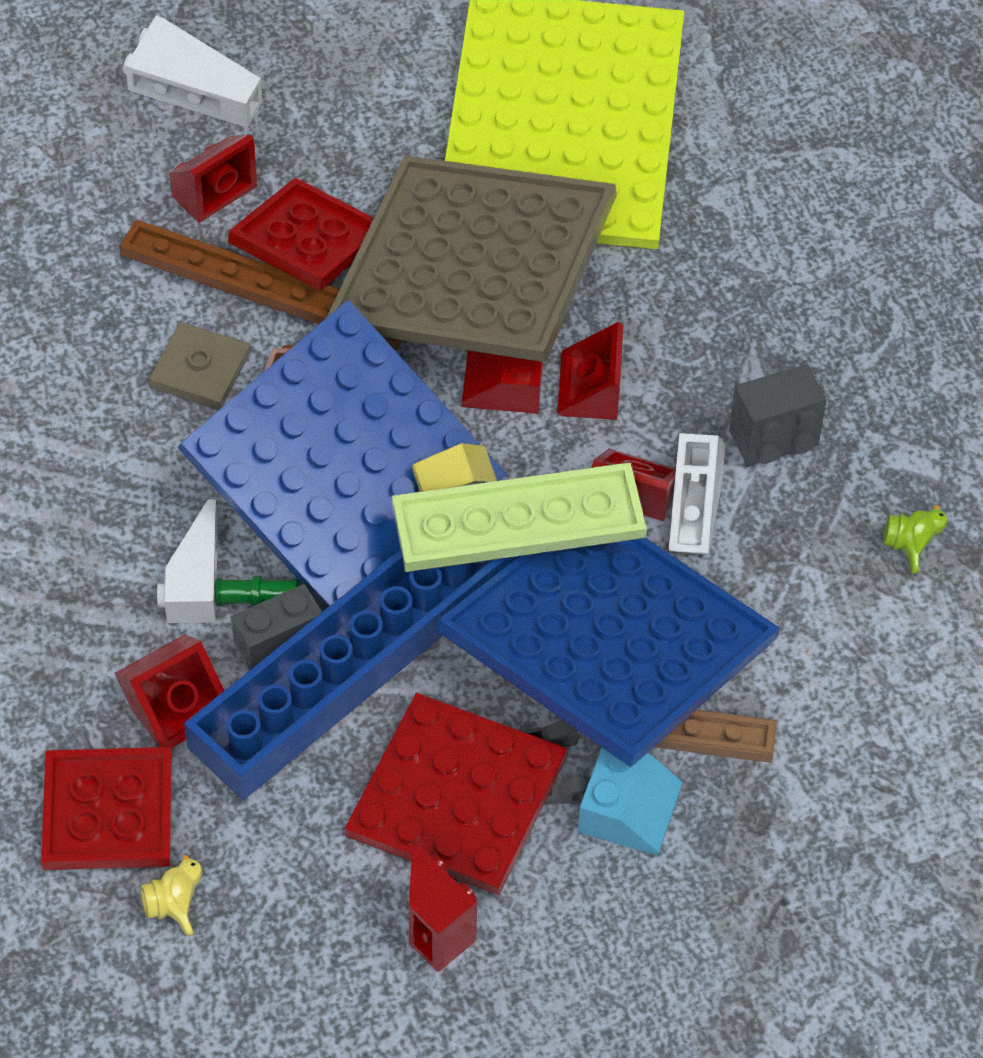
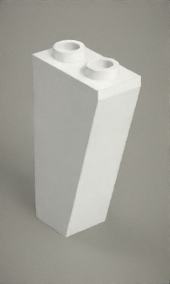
(191, 75)

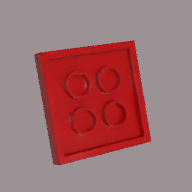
(303, 233)
(107, 808)

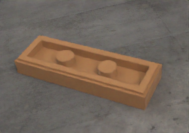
(724, 736)

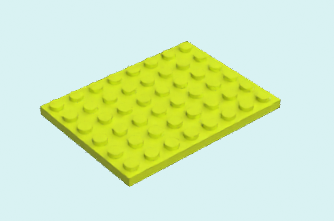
(573, 97)

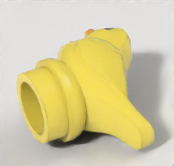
(173, 893)

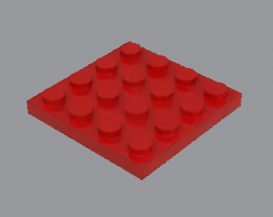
(457, 792)

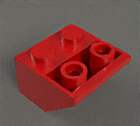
(439, 911)

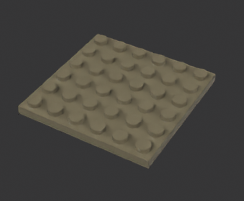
(476, 256)

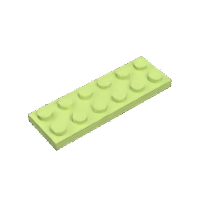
(518, 517)

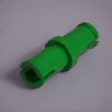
(250, 591)

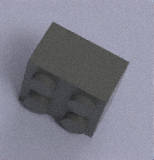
(777, 415)

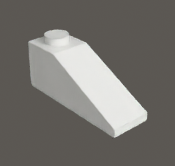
(696, 492)
(192, 572)

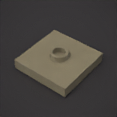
(200, 365)

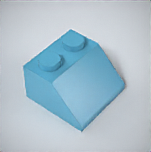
(629, 803)

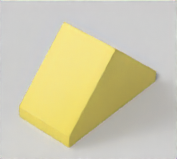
(454, 468)

